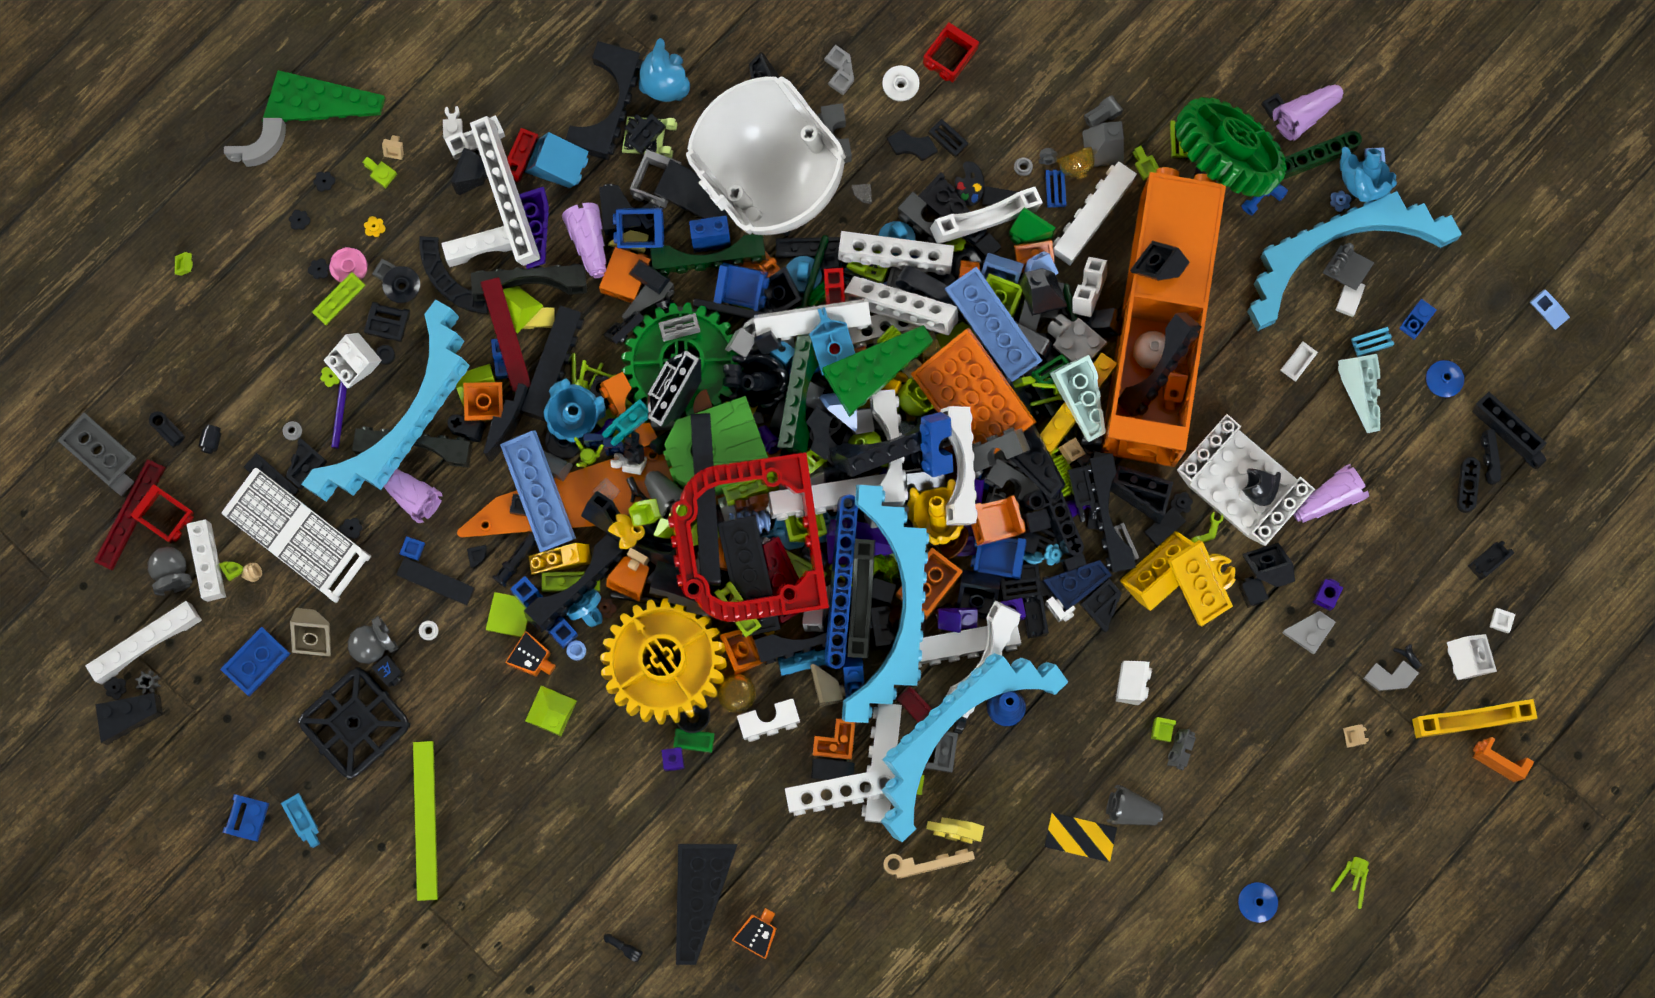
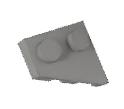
(1310, 631)

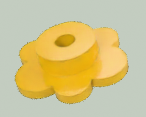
(375, 231)

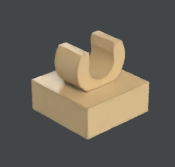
(393, 148)
(1071, 450)
(637, 558)
(1355, 735)

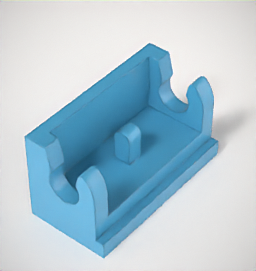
(785, 357)

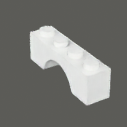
(464, 248)

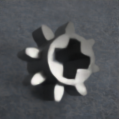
(142, 681)

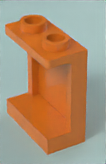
(617, 280)
(998, 521)
(1510, 770)

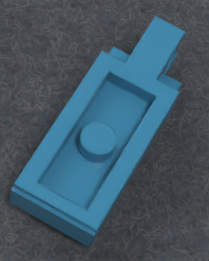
(801, 661)
(301, 819)

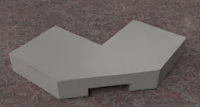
(842, 62)
(1382, 680)

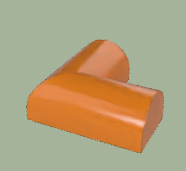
(839, 746)

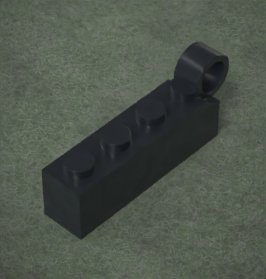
(1511, 429)

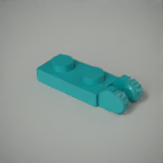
(627, 422)

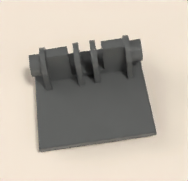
(1348, 267)

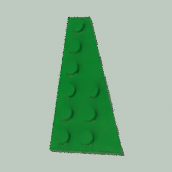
(312, 99)
(869, 370)

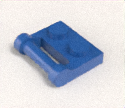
(252, 818)

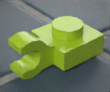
(1145, 164)
(380, 173)

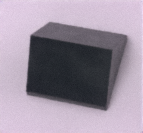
(782, 292)

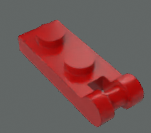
(521, 152)

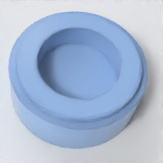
(576, 650)

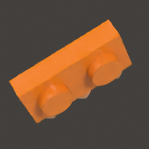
(1028, 250)

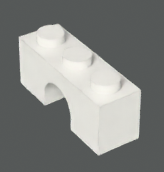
(459, 141)
(1093, 281)
(785, 717)

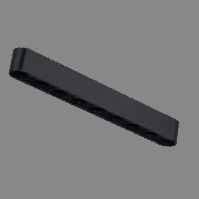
(917, 282)
(707, 515)

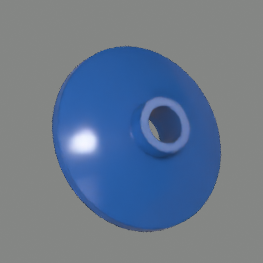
(1439, 385)
(1248, 905)

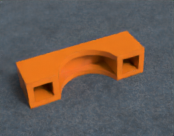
(616, 391)

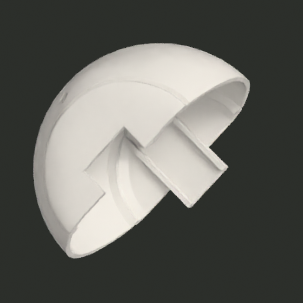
(765, 156)

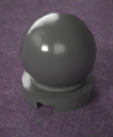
(168, 569)
(370, 642)

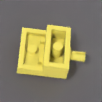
(957, 829)

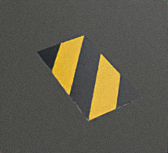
(1080, 837)

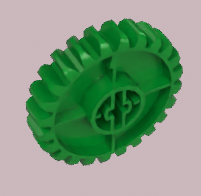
(1230, 146)
(650, 353)

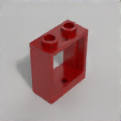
(958, 37)
(146, 503)

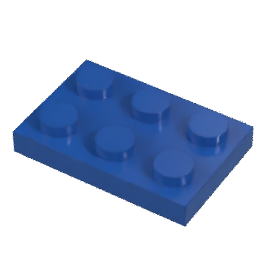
(255, 661)

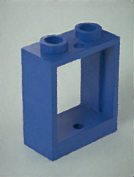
(658, 226)

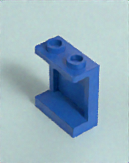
(710, 234)
(741, 286)
(1000, 558)

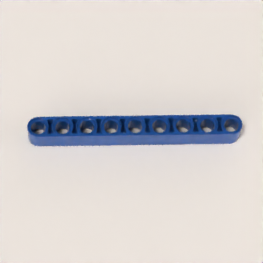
(835, 589)

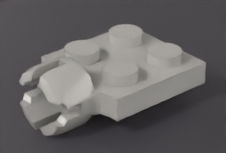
(1075, 338)

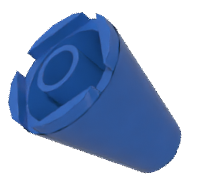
(1006, 714)

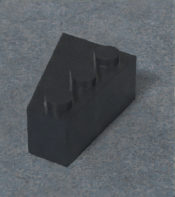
(1142, 491)
(125, 715)

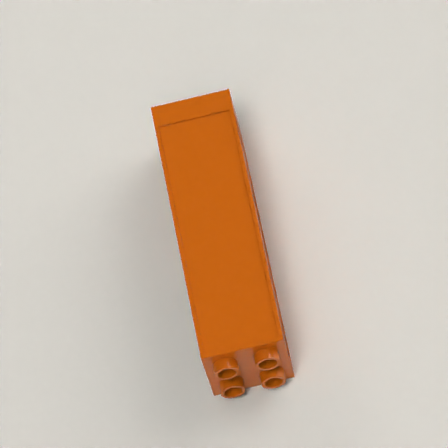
(1188, 217)

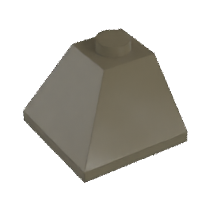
(310, 633)
(826, 687)

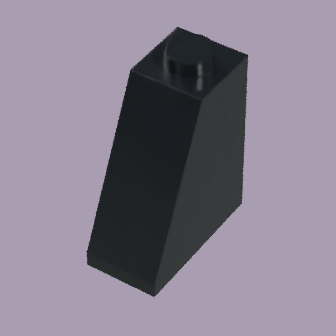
(614, 199)

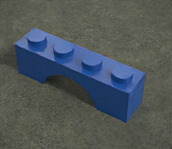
(527, 594)

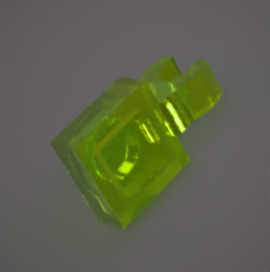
(888, 565)

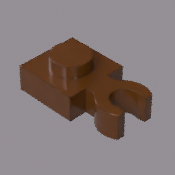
(754, 503)

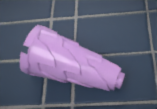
(1305, 110)
(585, 230)
(1337, 492)
(413, 495)

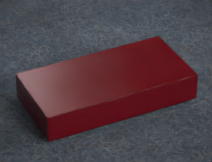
(914, 704)

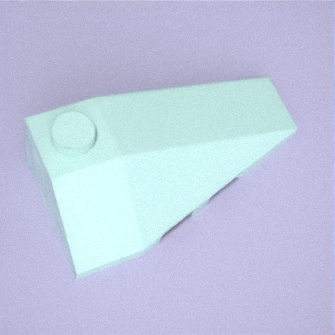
(1360, 381)
(1080, 391)

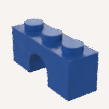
(934, 430)

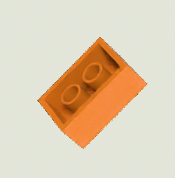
(940, 579)

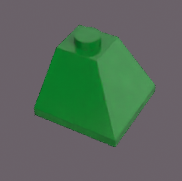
(1030, 228)

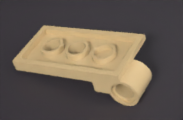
(908, 868)

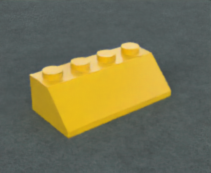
(1153, 576)

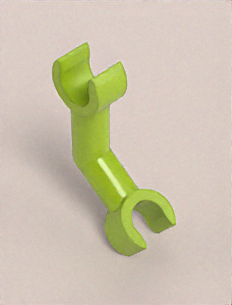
(1212, 531)

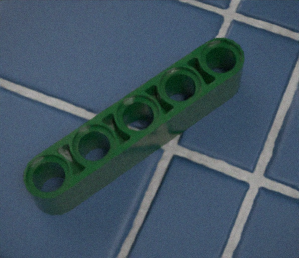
(1324, 150)

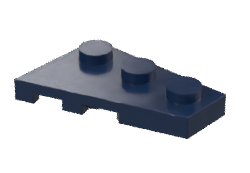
(1077, 583)

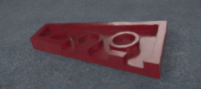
(780, 569)

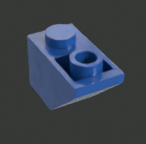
(1417, 319)
(853, 674)

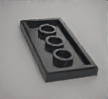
(683, 189)

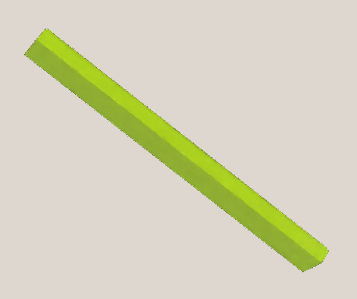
(425, 821)

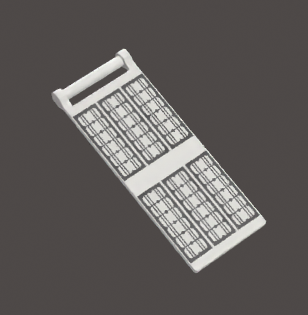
(294, 533)

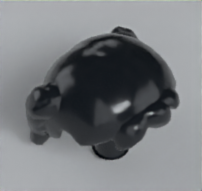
(763, 379)

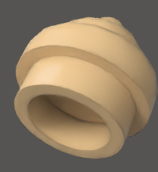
(251, 572)

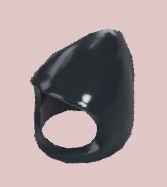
(1261, 486)

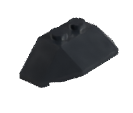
(674, 388)

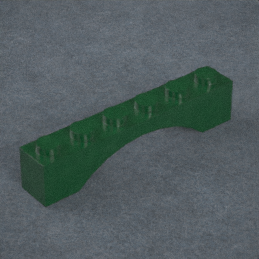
(747, 249)
(794, 429)

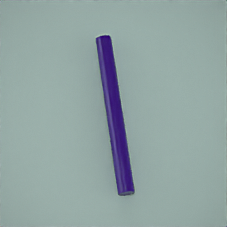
(339, 416)

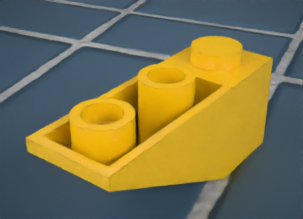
(560, 558)

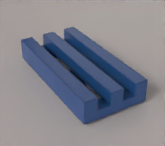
(1055, 173)

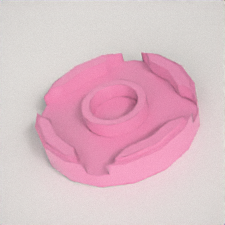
(347, 261)

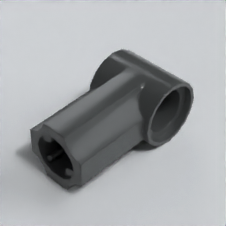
(1107, 110)

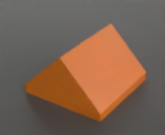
(482, 401)
(740, 651)

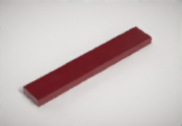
(505, 333)
(124, 523)

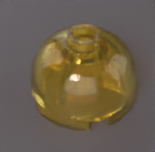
(1077, 163)
(736, 693)

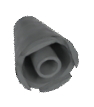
(663, 491)
(1132, 809)

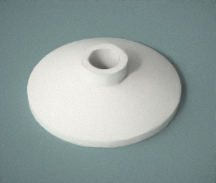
(900, 75)

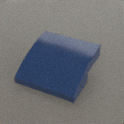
(595, 440)

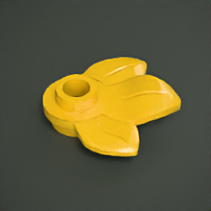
(625, 530)

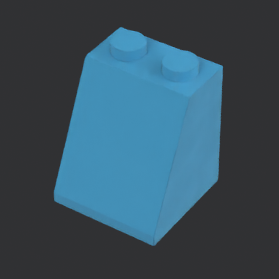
(557, 161)

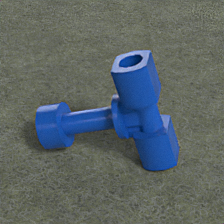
(1250, 206)

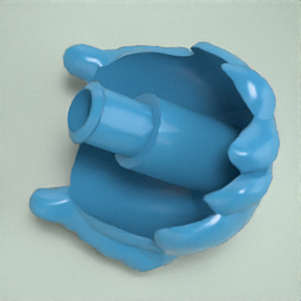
(663, 76)
(1366, 179)
(572, 410)

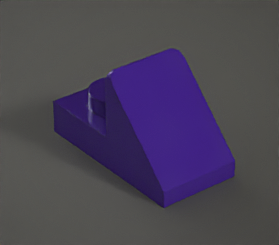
(957, 618)

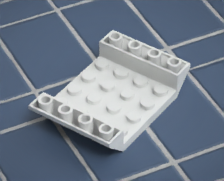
(1219, 474)

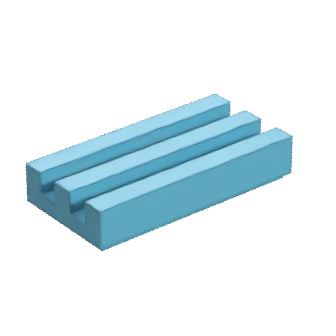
(1387, 337)

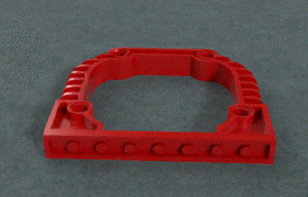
(808, 591)

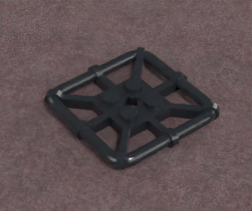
(355, 735)

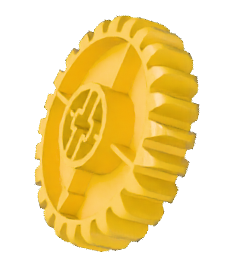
(674, 692)

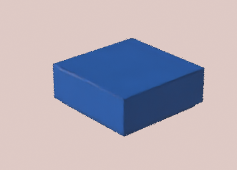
(412, 548)

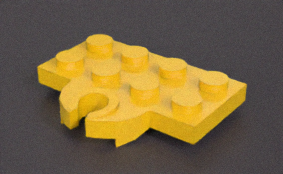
(1202, 581)

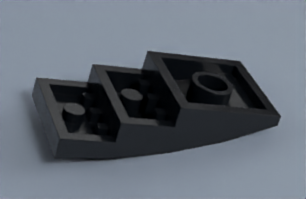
(504, 427)
(665, 584)

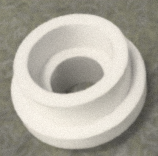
(428, 624)

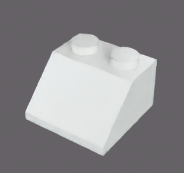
(1471, 656)

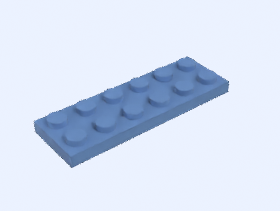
(993, 324)
(537, 491)

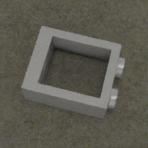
(658, 161)

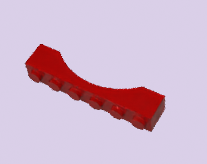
(834, 293)

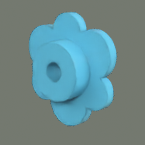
(1053, 554)
(1034, 559)

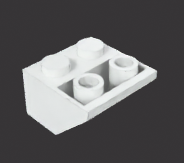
(352, 359)
(1133, 681)

